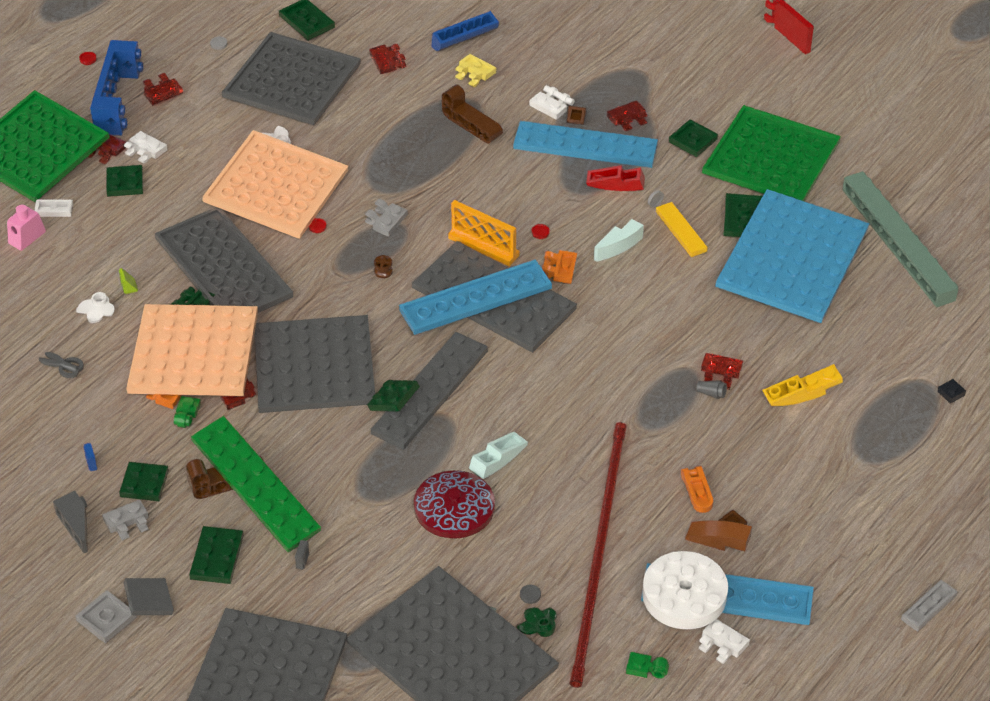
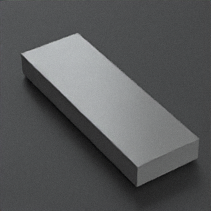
(929, 605)

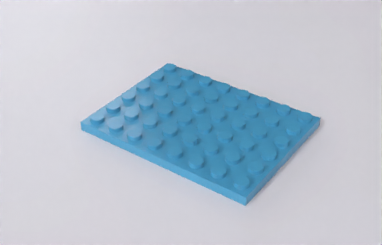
(793, 255)

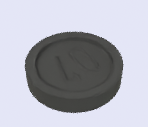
(530, 594)

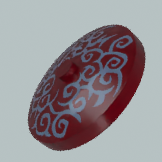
(454, 504)

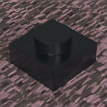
(951, 391)

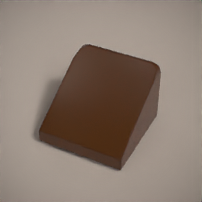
(576, 115)

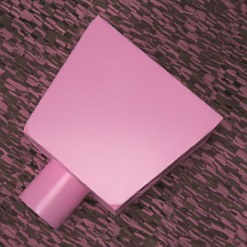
(24, 227)

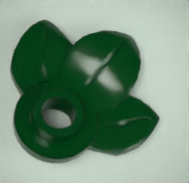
(538, 622)

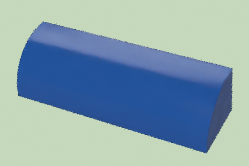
(464, 30)

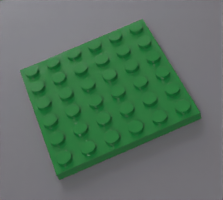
(43, 144)
(771, 154)

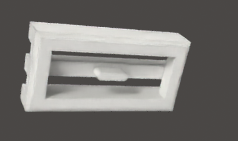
(54, 208)

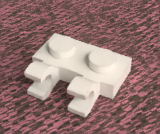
(146, 147)
(726, 638)

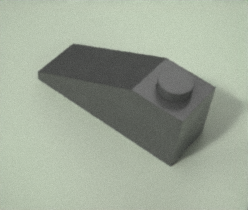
(73, 515)

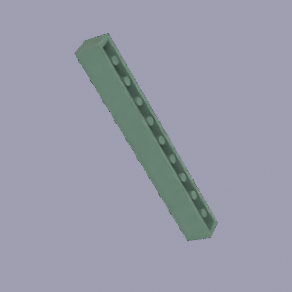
(900, 239)

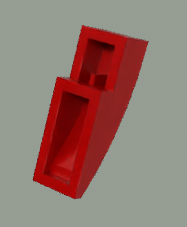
(616, 179)

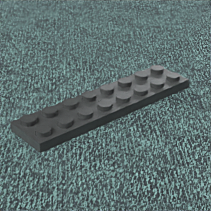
(436, 385)

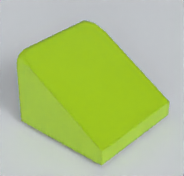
(127, 281)

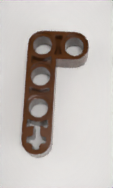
(468, 117)
(205, 481)

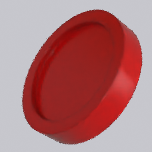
(88, 58)
(318, 225)
(540, 231)

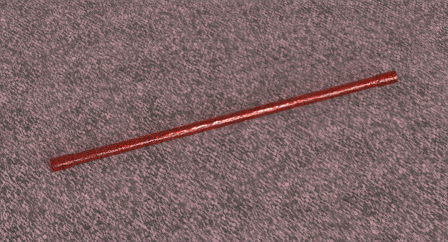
(578, 669)

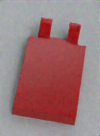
(790, 24)

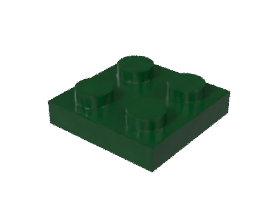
(693, 138)
(124, 180)
(393, 395)
(144, 481)

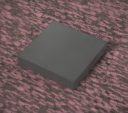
(148, 596)

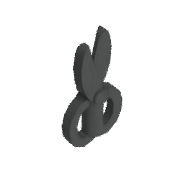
(63, 364)

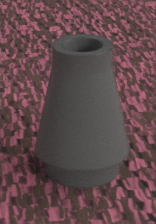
(712, 388)

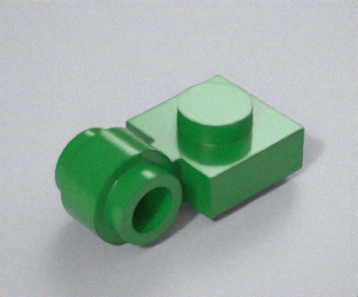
(186, 410)
(641, 664)

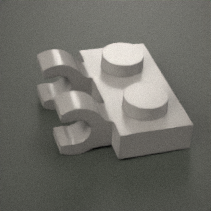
(390, 217)
(127, 515)

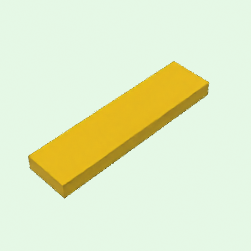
(681, 229)

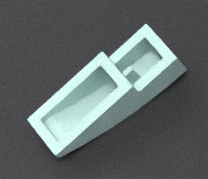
(619, 240)
(497, 454)

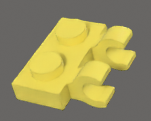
(478, 68)

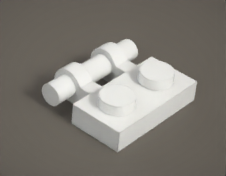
(550, 106)

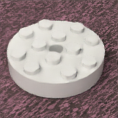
(685, 590)

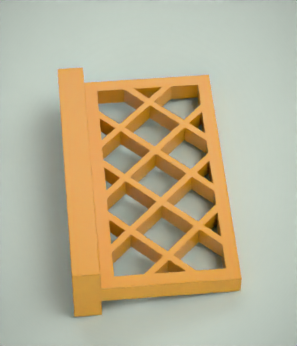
(480, 240)

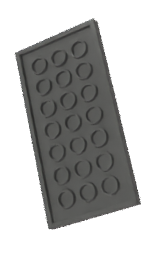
(223, 262)
(523, 322)

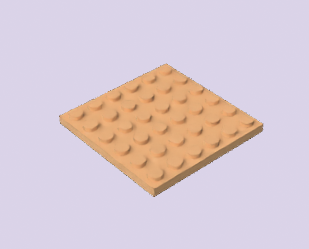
(275, 184)
(193, 350)

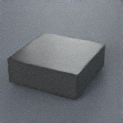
(302, 554)

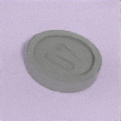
(218, 43)
(655, 198)

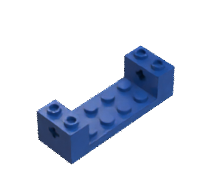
(120, 62)

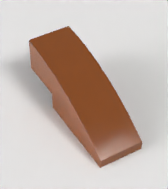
(720, 534)

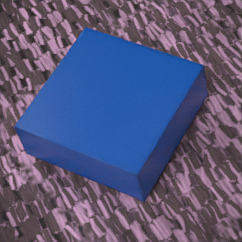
(90, 457)

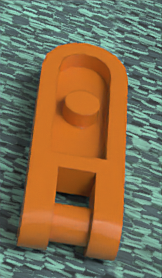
(698, 489)

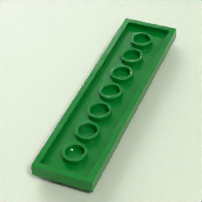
(255, 483)

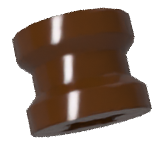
(383, 266)

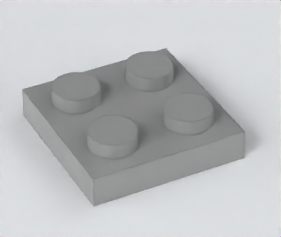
(105, 616)

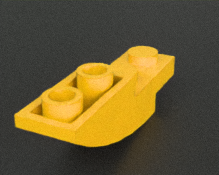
(799, 390)

